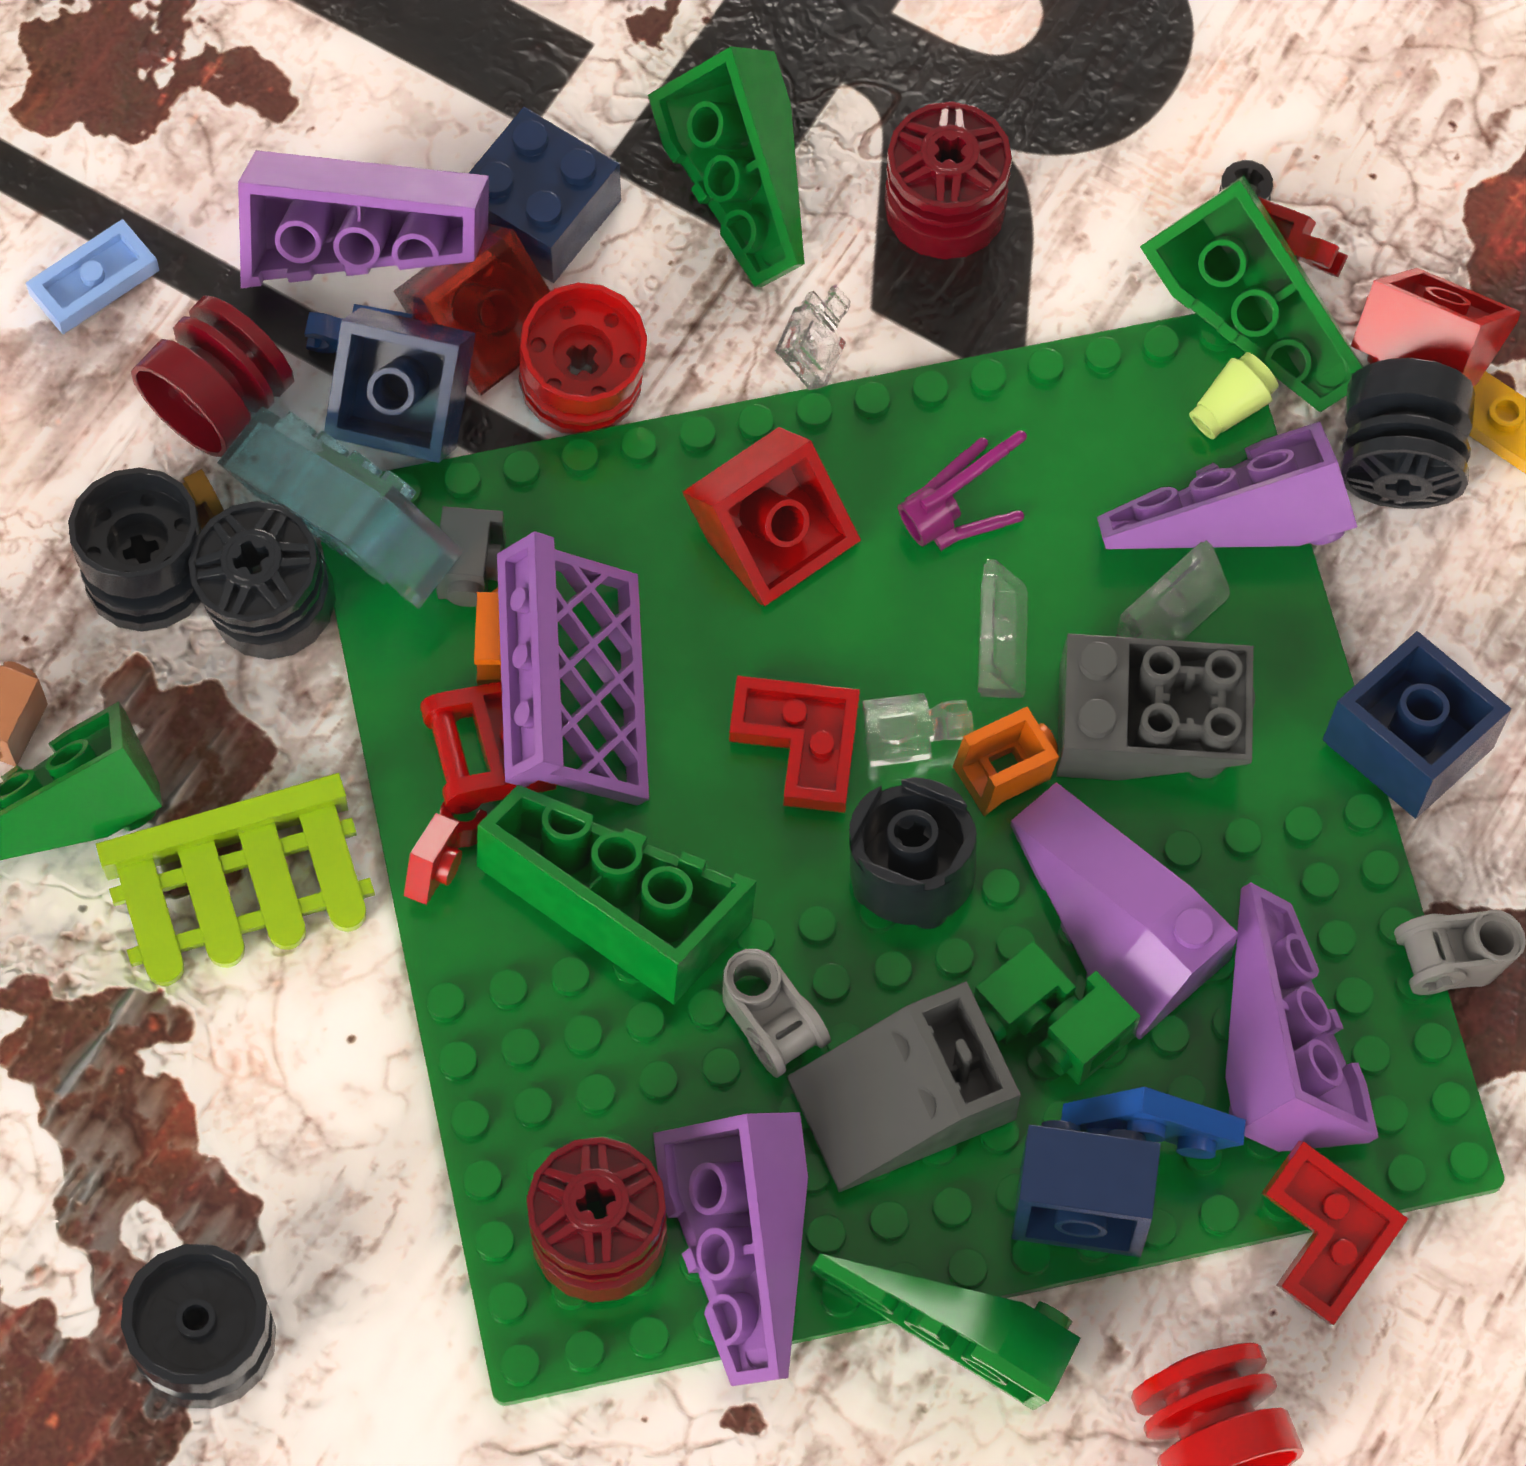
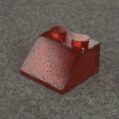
(481, 298)

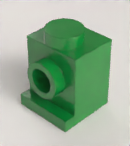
(1022, 994)
(1088, 1030)

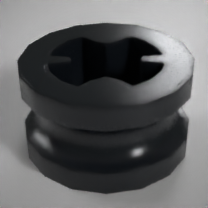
(1254, 173)

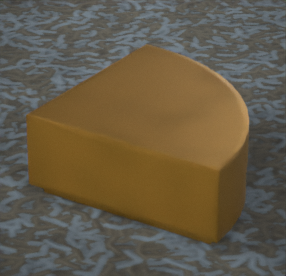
(203, 495)

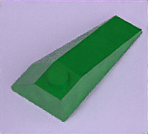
(737, 145)
(1248, 285)
(82, 791)
(989, 1335)

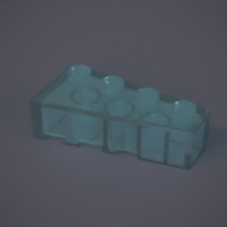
(343, 502)

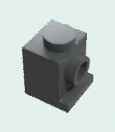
(481, 537)

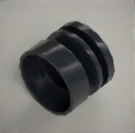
(1407, 433)
(135, 546)
(270, 610)

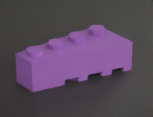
(354, 216)

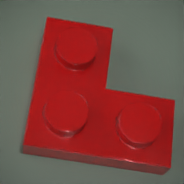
(812, 723)
(1348, 1229)

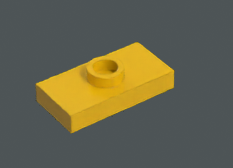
(1500, 420)

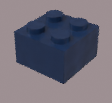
(548, 189)
(399, 384)
(1416, 724)
(1086, 1188)

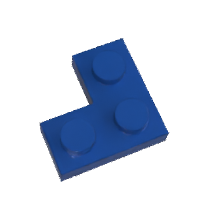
(1161, 1118)

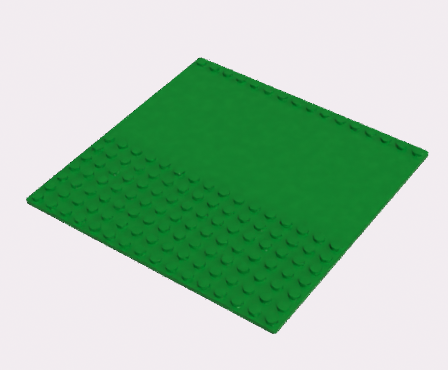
(557, 1044)

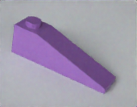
(1277, 497)
(1122, 907)
(1282, 1044)
(742, 1213)

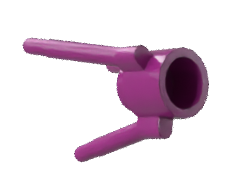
(932, 509)

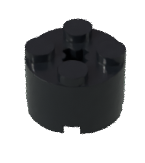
(913, 852)

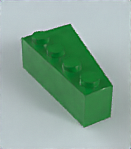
(615, 892)

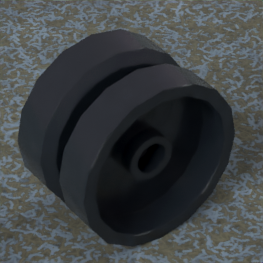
(192, 1288)

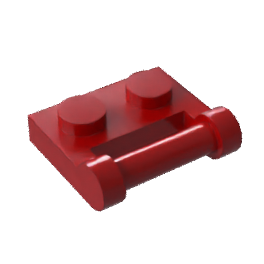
(484, 703)

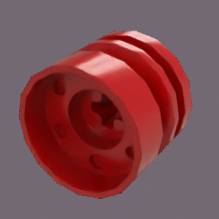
(576, 329)
(1211, 1409)

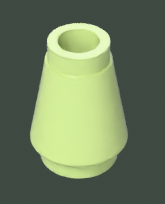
(1235, 394)

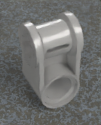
(1450, 950)
(777, 1022)

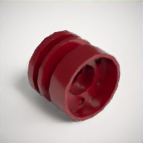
(947, 180)
(212, 375)
(590, 1255)

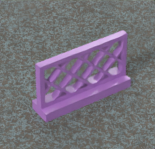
(535, 664)

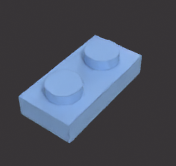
(92, 276)

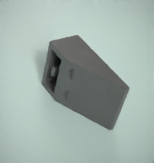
(1152, 707)
(906, 1088)

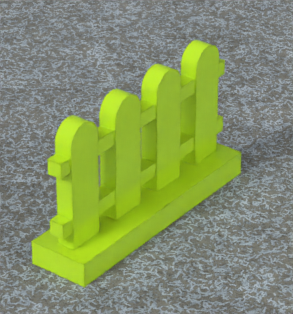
(195, 844)

